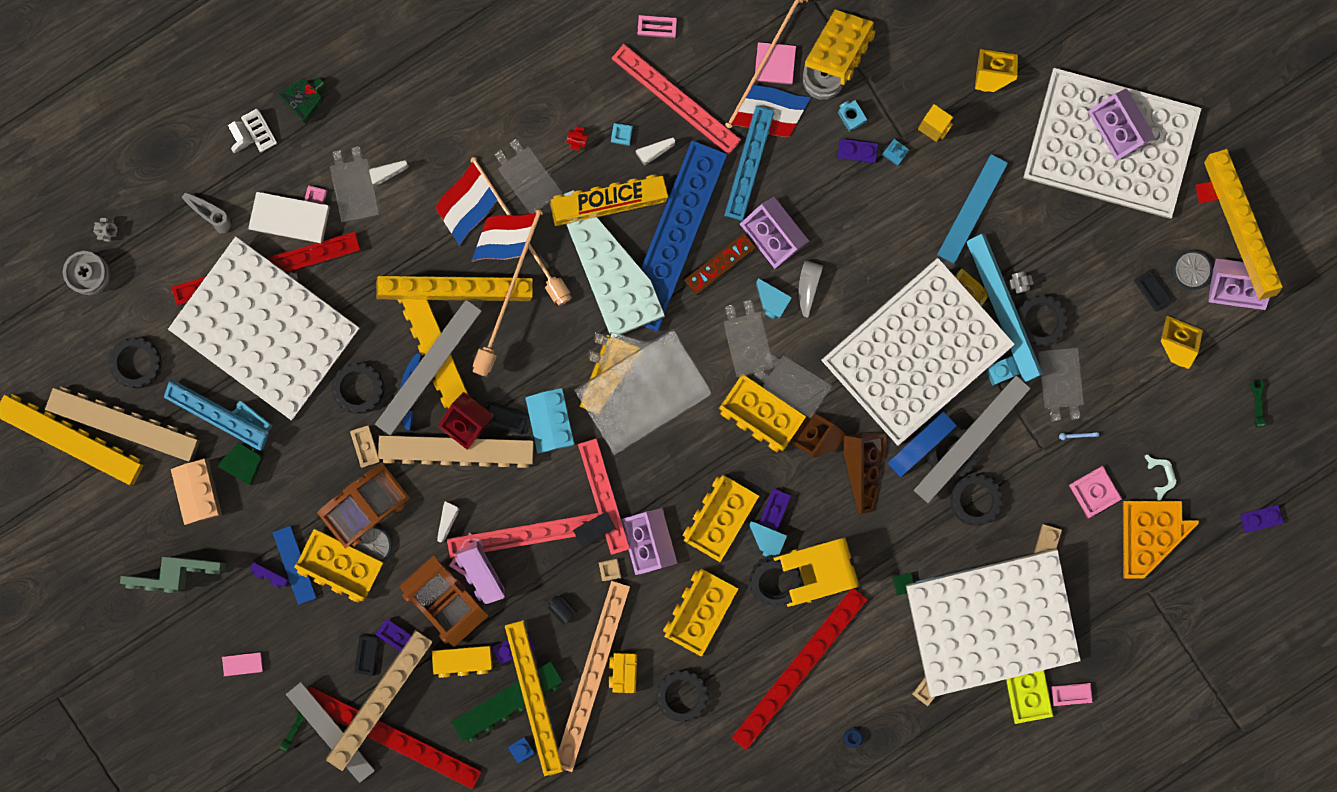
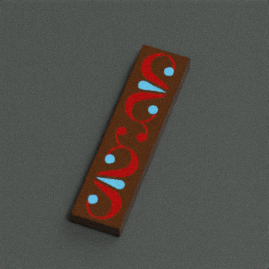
(719, 264)

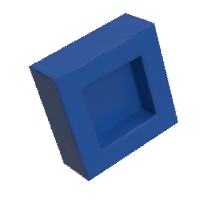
(521, 750)

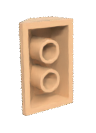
(196, 491)

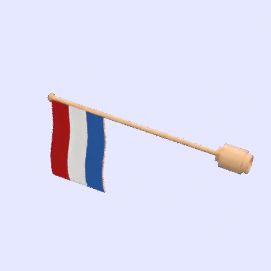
(785, 105)
(469, 204)
(502, 239)

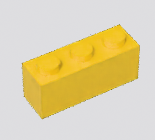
(936, 123)
(462, 661)

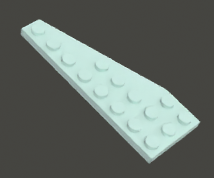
(616, 280)

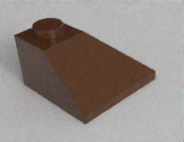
(817, 436)

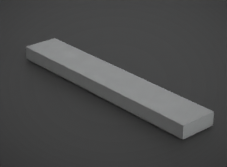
(327, 728)

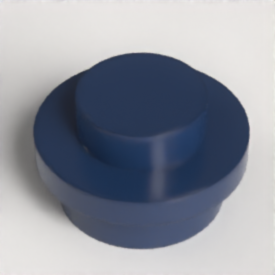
(853, 737)

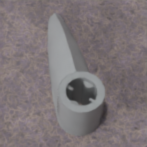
(209, 213)
(808, 284)

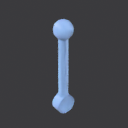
(1063, 436)

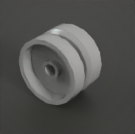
(820, 86)
(97, 275)

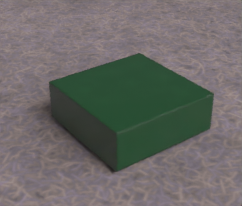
(900, 583)

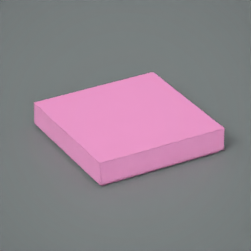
(779, 64)
(1095, 492)

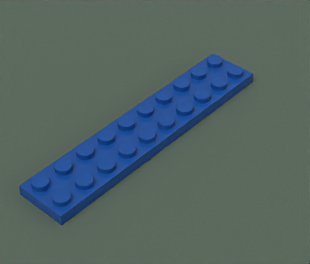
(681, 221)

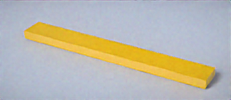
(534, 698)

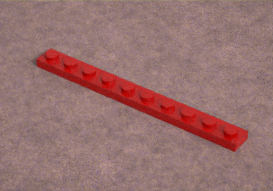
(288, 261)
(799, 668)
(401, 742)

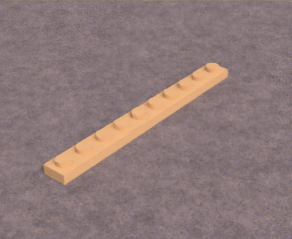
(592, 674)

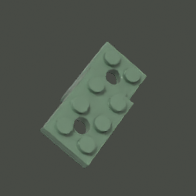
(173, 574)

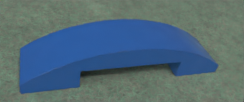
(408, 419)
(922, 444)

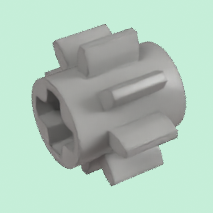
(105, 229)
(1021, 282)

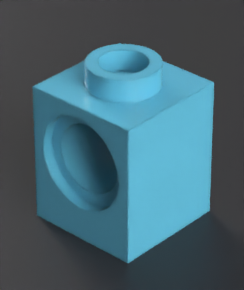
(851, 124)

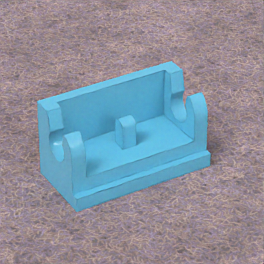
(252, 416)

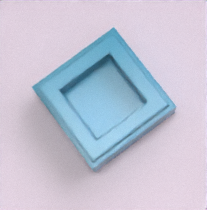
(621, 134)

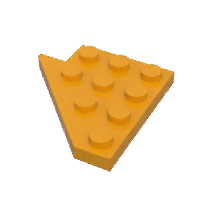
(1150, 534)

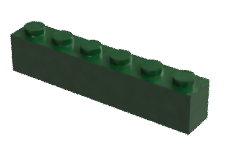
(502, 704)

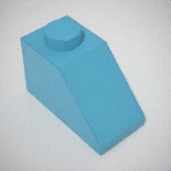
(772, 299)
(1002, 370)
(767, 540)

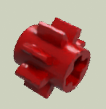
(577, 138)

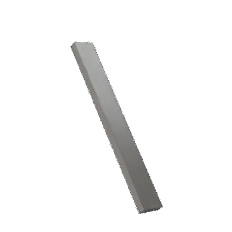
(428, 367)
(971, 439)

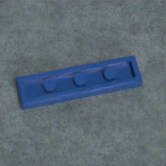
(290, 555)

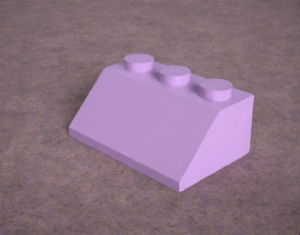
(1121, 124)
(774, 232)
(1233, 286)
(649, 541)
(480, 573)

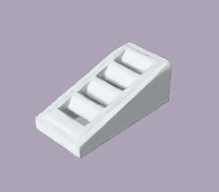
(251, 115)
(652, 151)
(385, 172)
(448, 517)

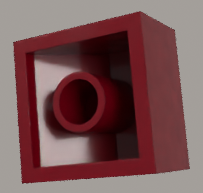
(465, 420)

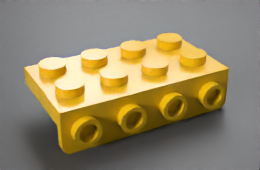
(841, 45)
(761, 413)
(720, 518)
(341, 568)
(700, 612)

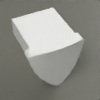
(241, 135)

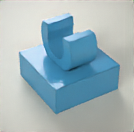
(895, 152)

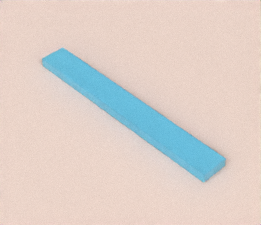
(1004, 307)

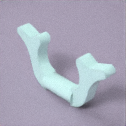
(1169, 472)

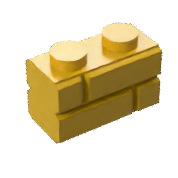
(624, 672)

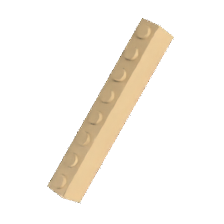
(122, 424)
(448, 451)
(378, 700)

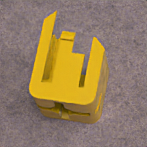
(823, 568)

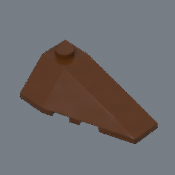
(863, 460)

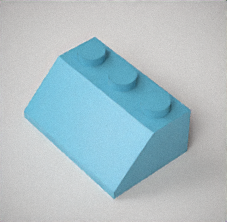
(550, 420)

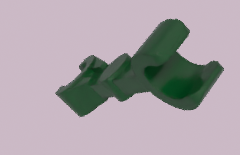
(1257, 392)
(287, 741)

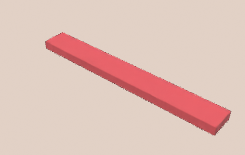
(676, 99)
(522, 535)

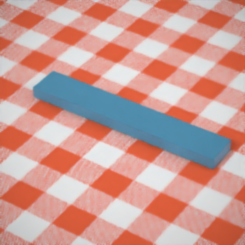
(749, 163)
(972, 209)
(216, 415)

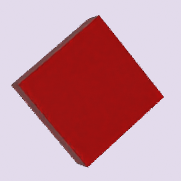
(1206, 192)

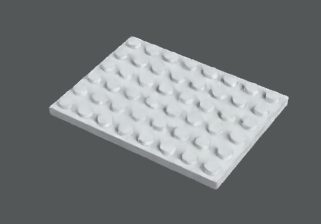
(1075, 157)
(263, 328)
(917, 351)
(993, 622)

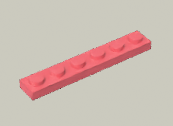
(603, 494)

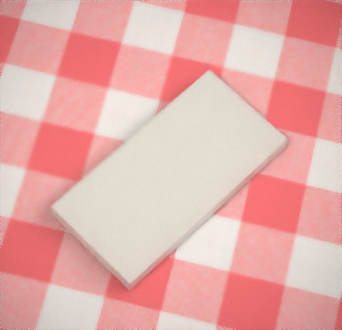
(289, 217)

